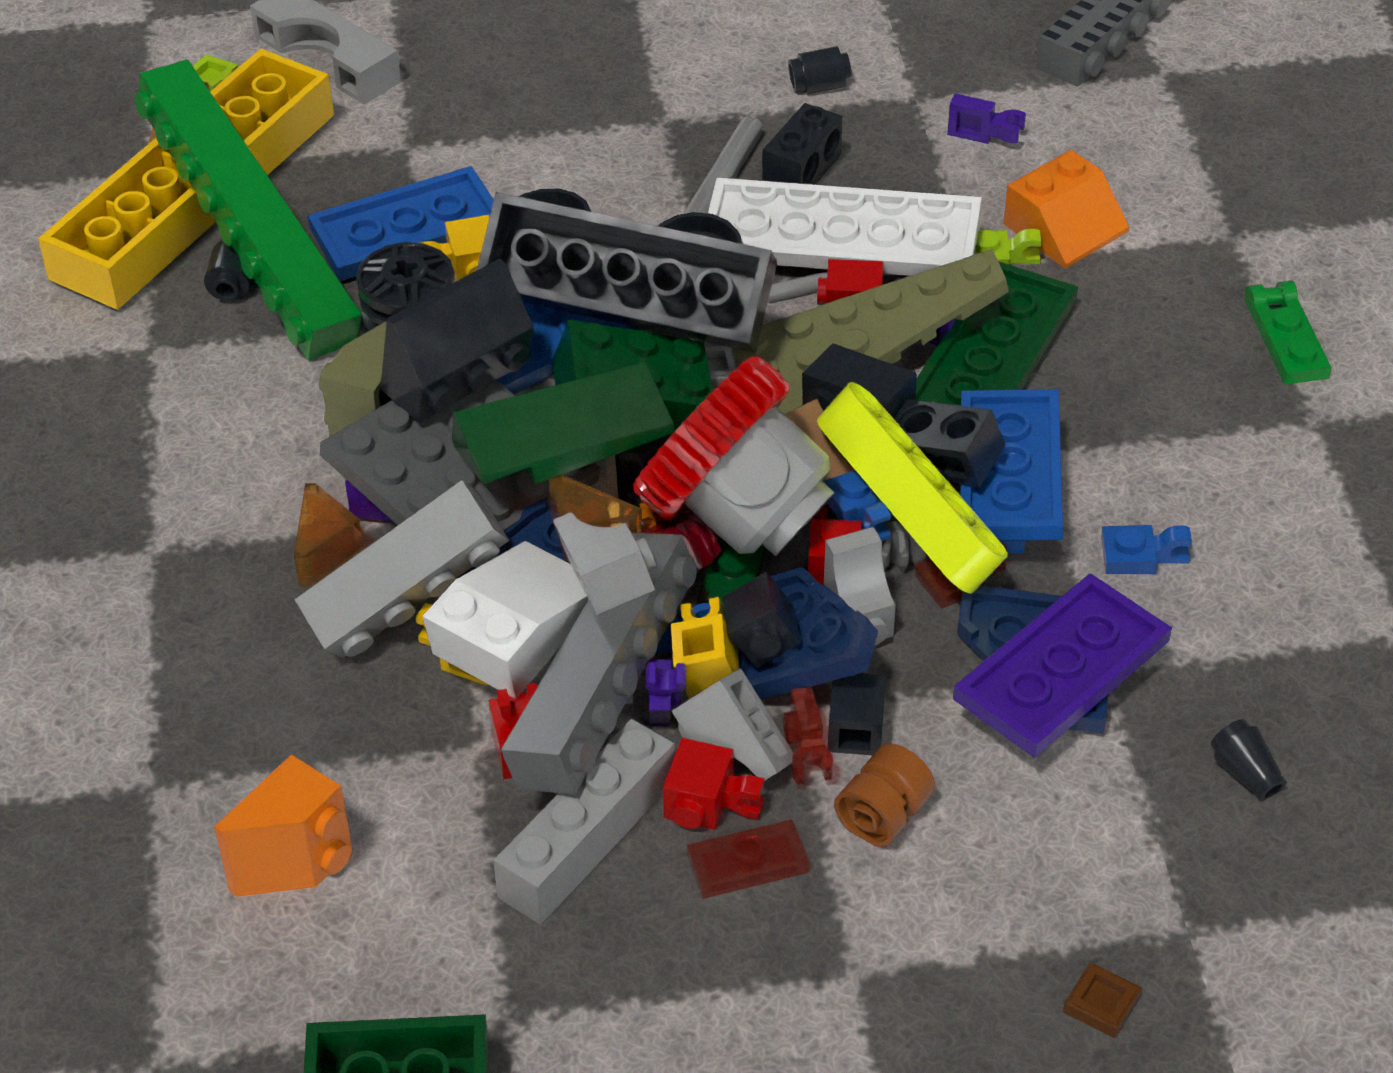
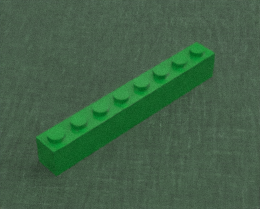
(247, 209)

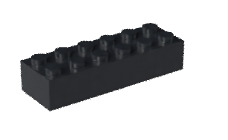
(631, 271)

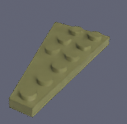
(879, 319)

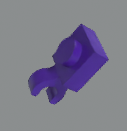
(977, 120)
(664, 688)

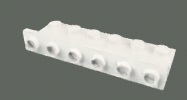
(822, 222)

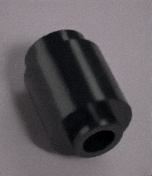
(819, 70)
(225, 274)

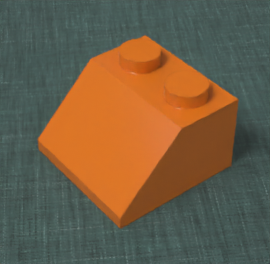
(1068, 205)
(285, 832)

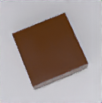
(1102, 1000)

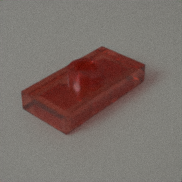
(747, 859)

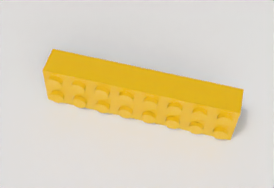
(146, 210)

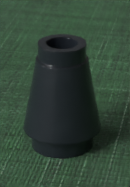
(1248, 758)

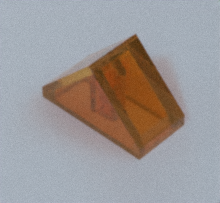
(591, 506)
(325, 536)

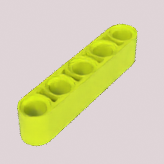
(912, 488)

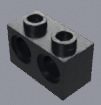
(803, 147)
(954, 438)

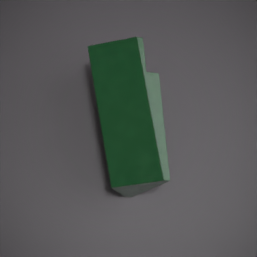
(562, 425)

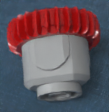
(740, 464)

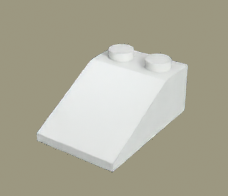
(506, 617)

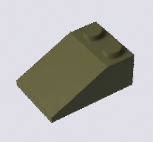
(354, 380)

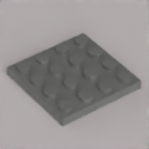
(412, 463)

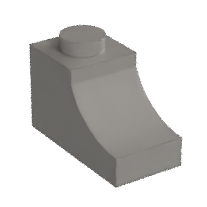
(606, 561)
(858, 576)
(735, 718)

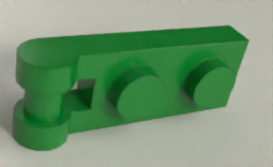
(1287, 333)

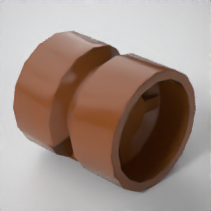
(884, 794)

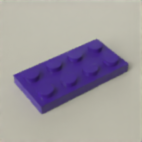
(1061, 664)

